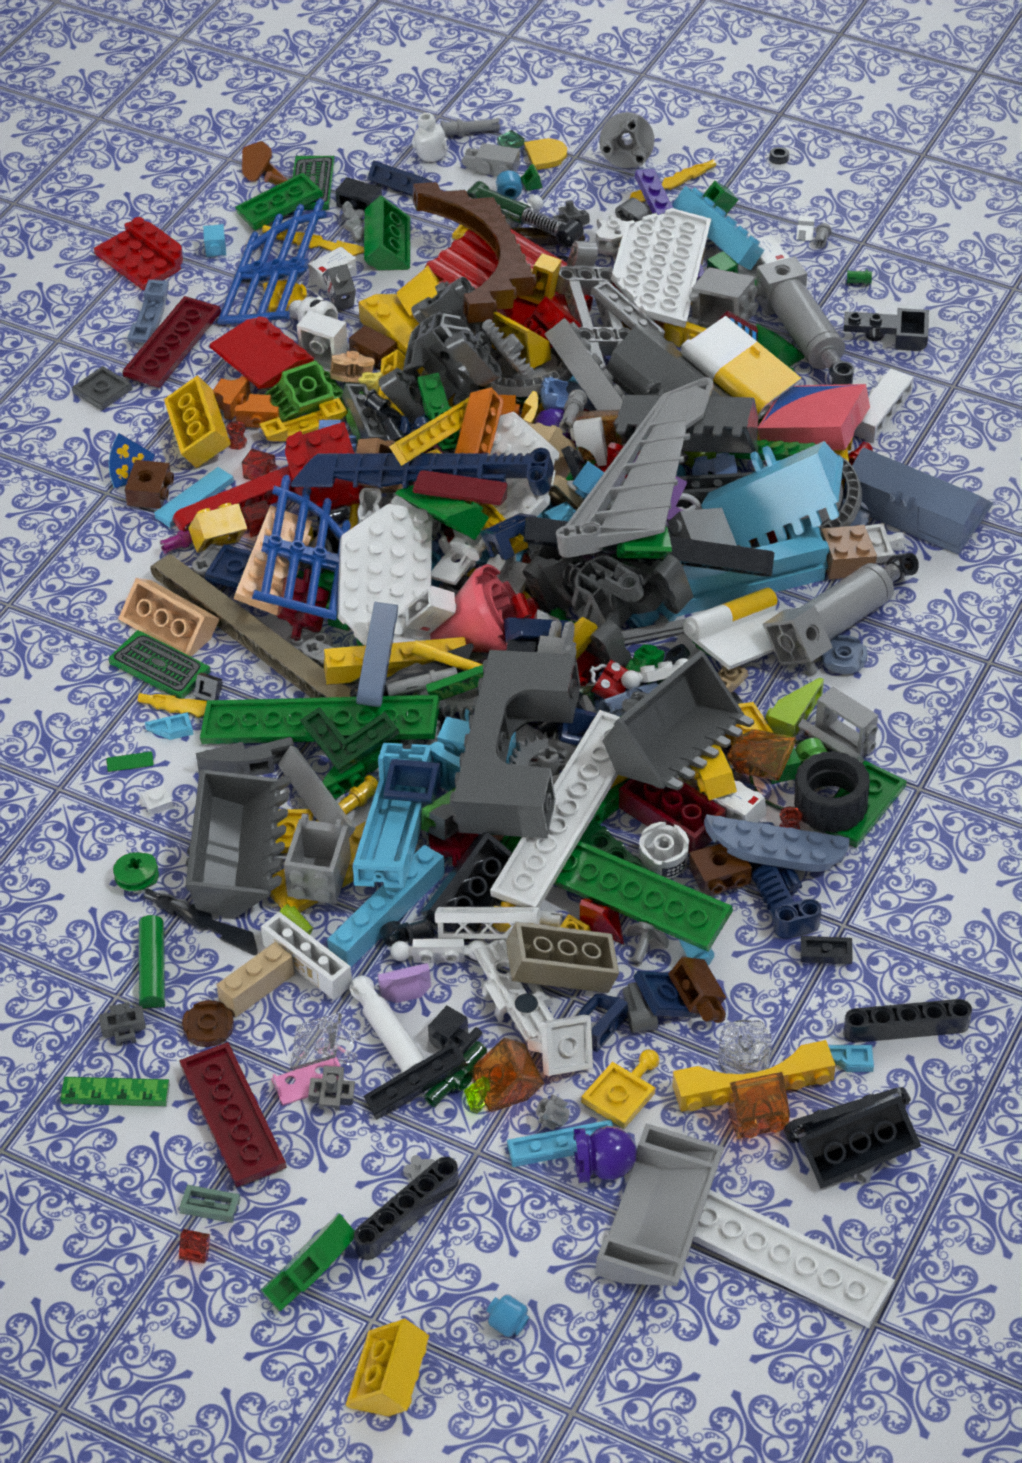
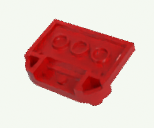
(142, 253)
(303, 447)

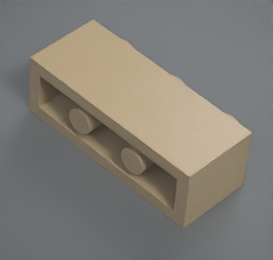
(255, 979)

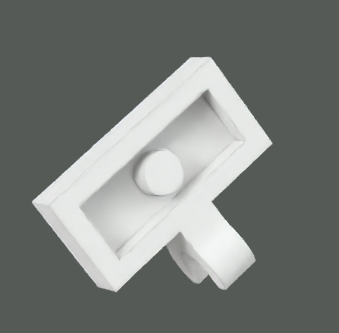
(884, 543)

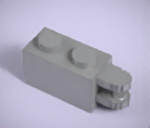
(492, 159)
(554, 643)

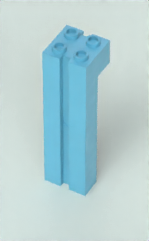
(795, 564)
(391, 826)

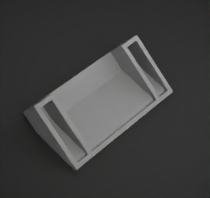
(659, 1209)

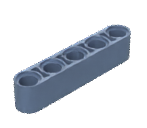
(377, 654)

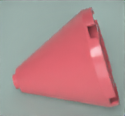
(480, 612)

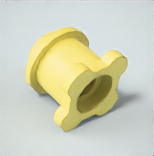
(371, 380)

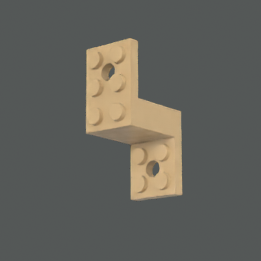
(560, 491)

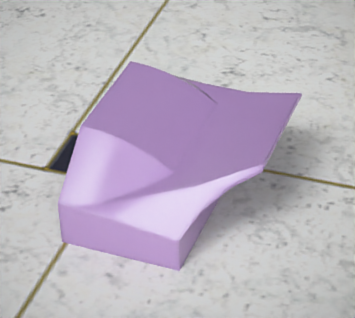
(405, 983)

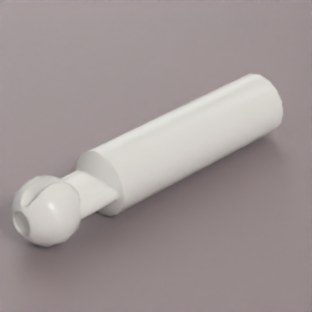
(385, 1024)

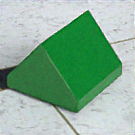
(531, 179)

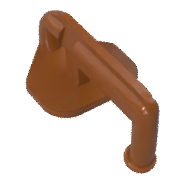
(256, 159)

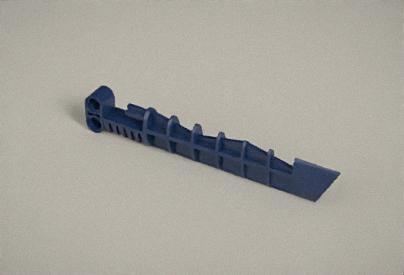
(385, 469)
(774, 884)

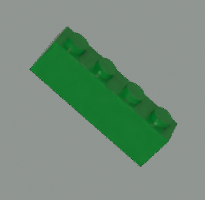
(386, 236)
(453, 513)

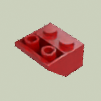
(547, 316)

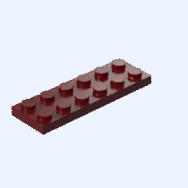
(171, 341)
(232, 1114)

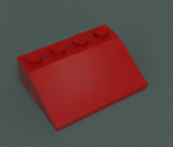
(260, 351)

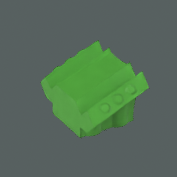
(303, 390)

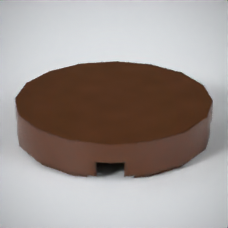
(208, 1023)

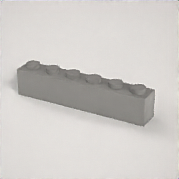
(585, 366)

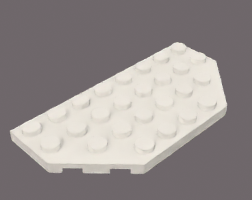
(661, 263)
(516, 437)
(386, 563)

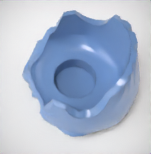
(553, 393)

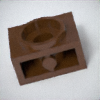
(148, 484)
(718, 870)

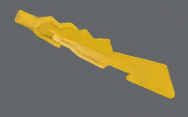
(679, 178)
(317, 240)
(174, 704)

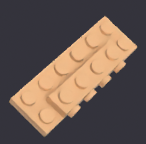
(254, 571)

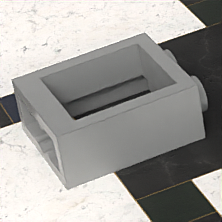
(837, 703)

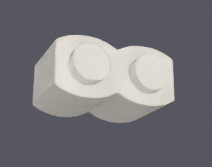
(370, 500)

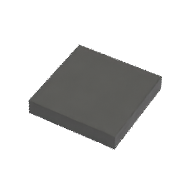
(102, 388)

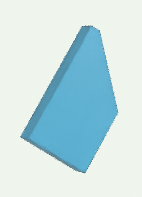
(171, 727)
(853, 1057)

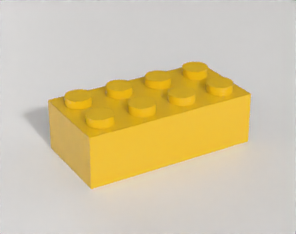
(197, 421)

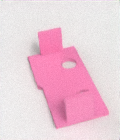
(300, 1088)

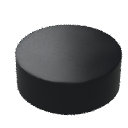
(779, 155)

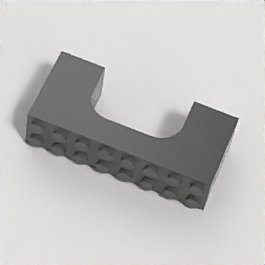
(512, 692)

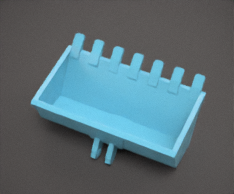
(780, 494)

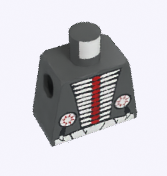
(340, 283)

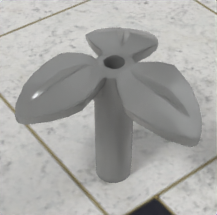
(647, 932)

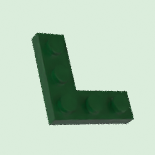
(347, 752)

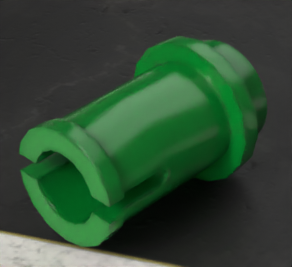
(859, 276)

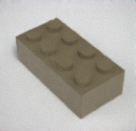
(562, 957)

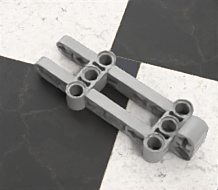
(578, 280)

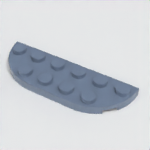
(777, 844)

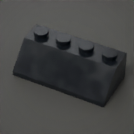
(470, 880)
(859, 1140)

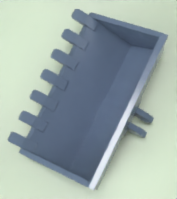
(918, 501)

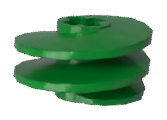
(136, 871)

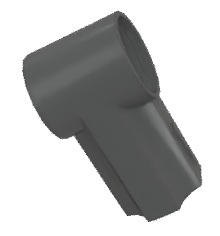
(639, 1013)

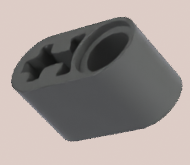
(632, 210)

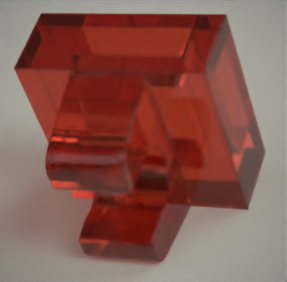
(194, 1246)

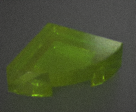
(476, 1094)

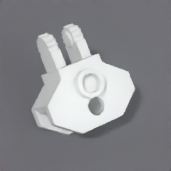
(609, 235)

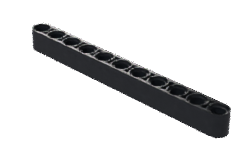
(687, 551)

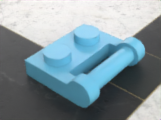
(448, 765)

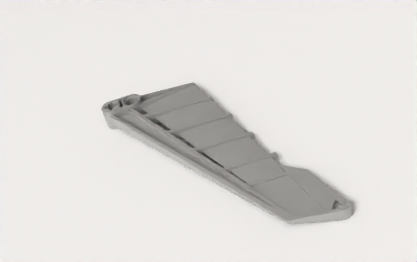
(646, 495)

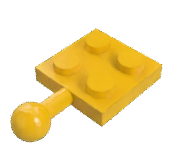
(622, 1093)

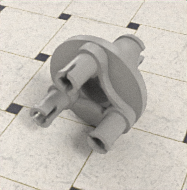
(625, 152)

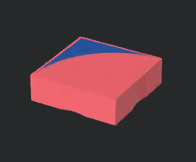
(816, 415)

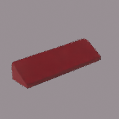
(461, 487)

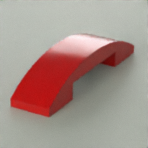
(524, 607)

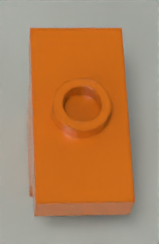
(231, 393)
(256, 410)

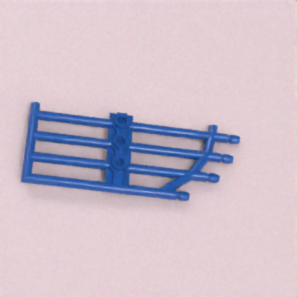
(276, 269)
(298, 552)

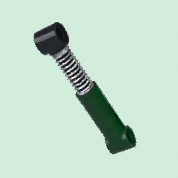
(521, 213)

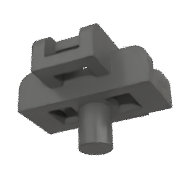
(570, 212)
(122, 1020)
(330, 1084)

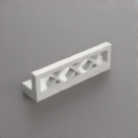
(484, 915)

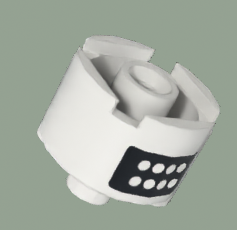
(664, 849)

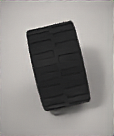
(838, 771)

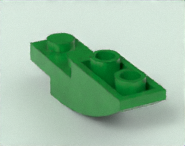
(435, 404)
(341, 783)
(309, 1263)

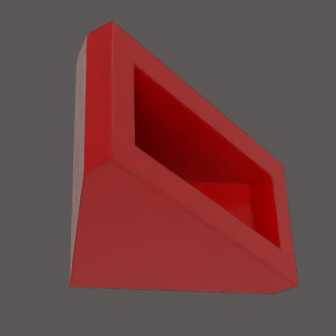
(601, 919)

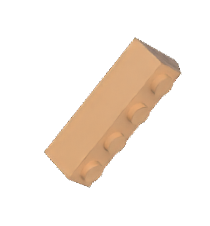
(167, 617)

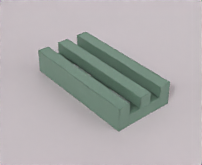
(209, 1208)

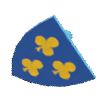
(122, 459)

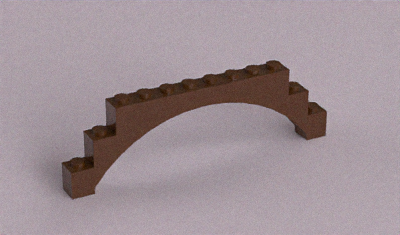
(483, 217)

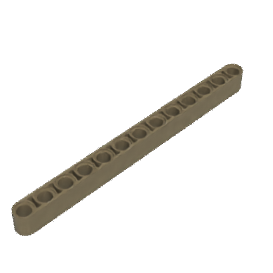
(247, 629)

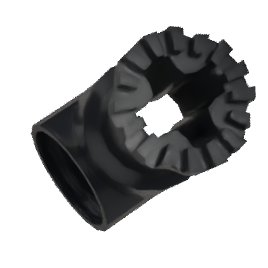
(381, 406)
(406, 931)

